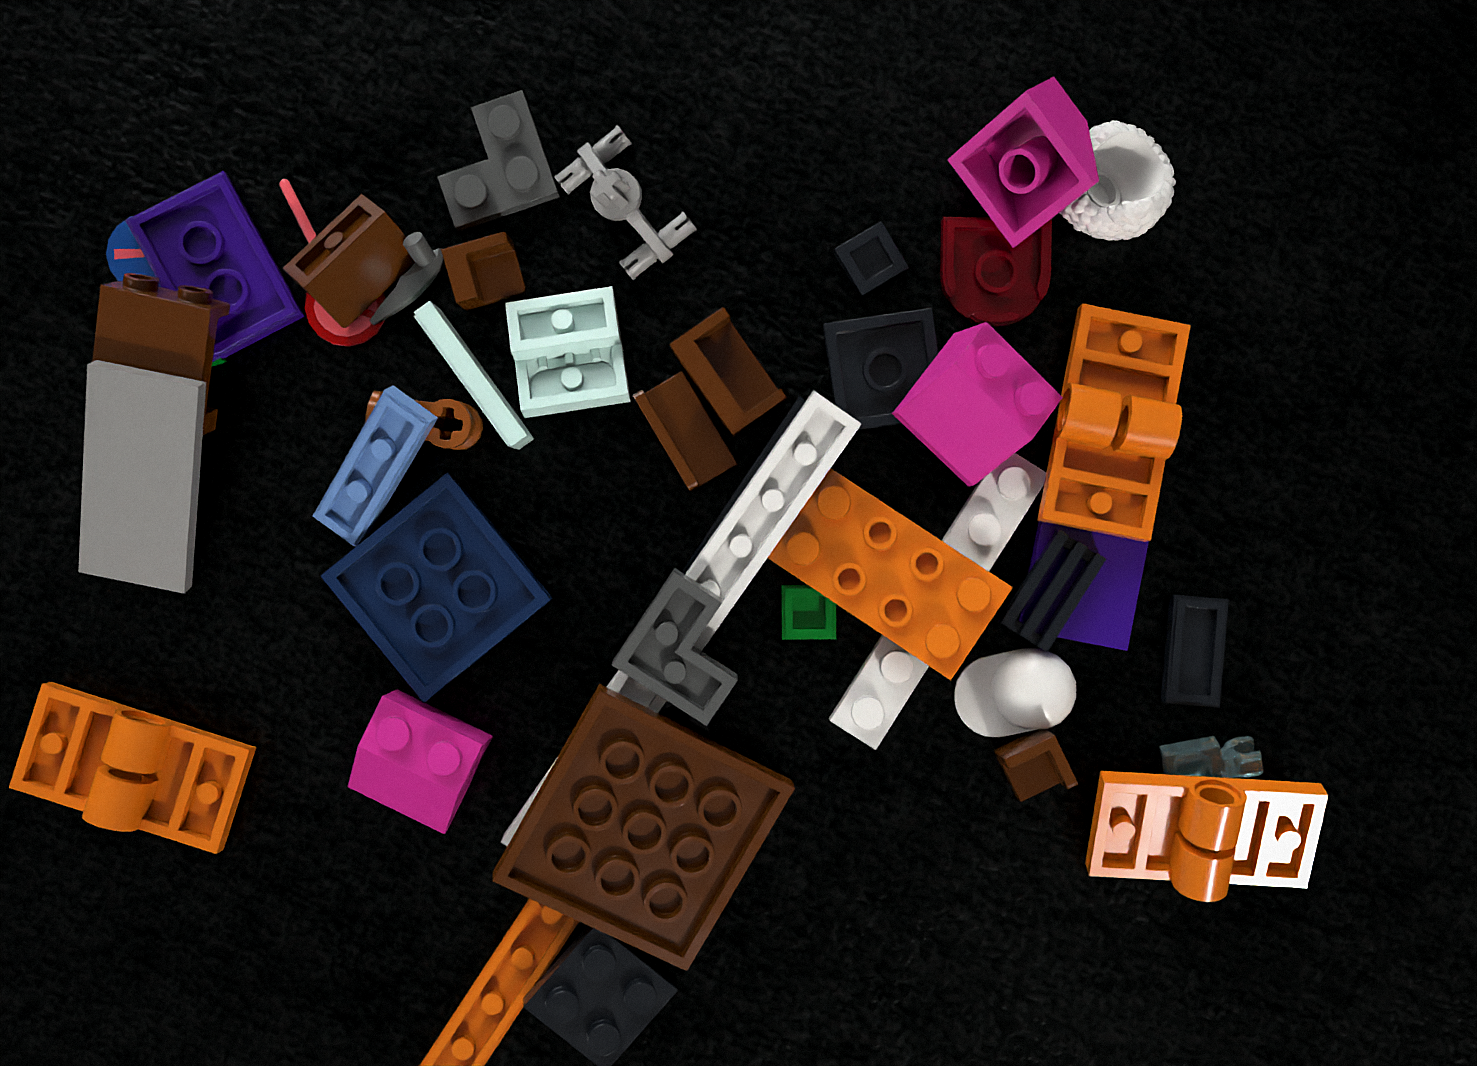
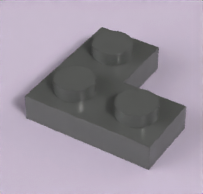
(513, 174)
(663, 653)

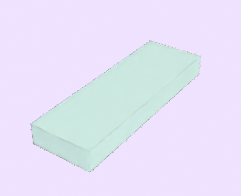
(473, 376)

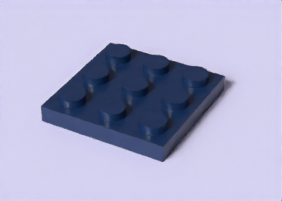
(436, 587)

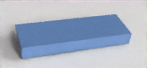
(375, 465)

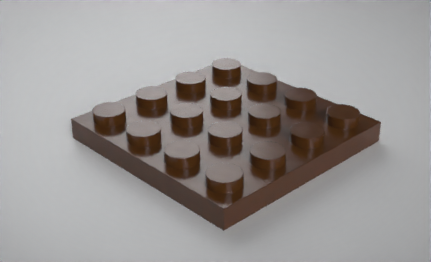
(642, 828)

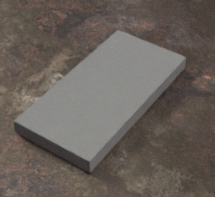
(140, 475)

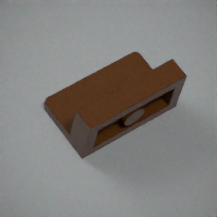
(352, 261)
(685, 431)

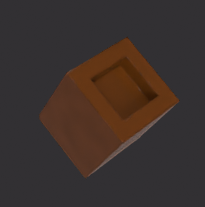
(484, 271)
(1035, 764)

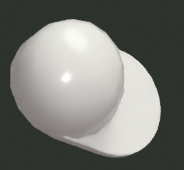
(1015, 692)

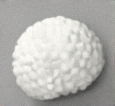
(1131, 188)

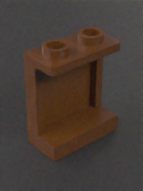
(159, 330)

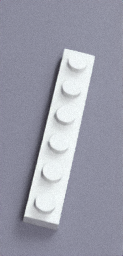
(980, 535)

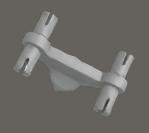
(618, 198)

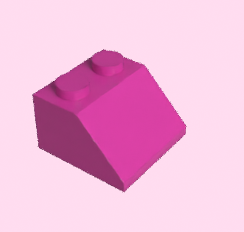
(1029, 161)
(977, 403)
(417, 759)

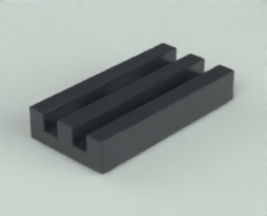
(1071, 599)

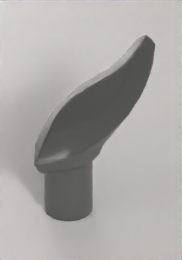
(415, 280)

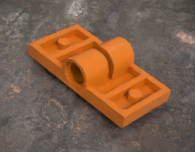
(1115, 423)
(890, 573)
(132, 768)
(1205, 831)

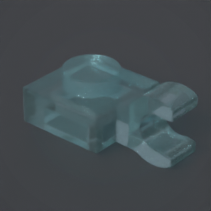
(1207, 759)

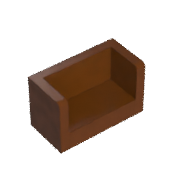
(727, 373)

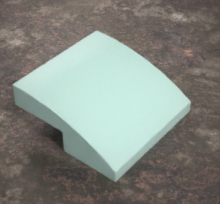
(567, 352)

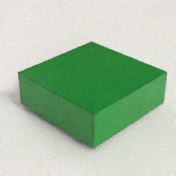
(806, 613)

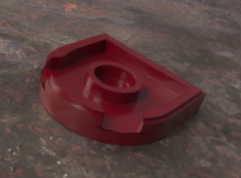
(987, 276)

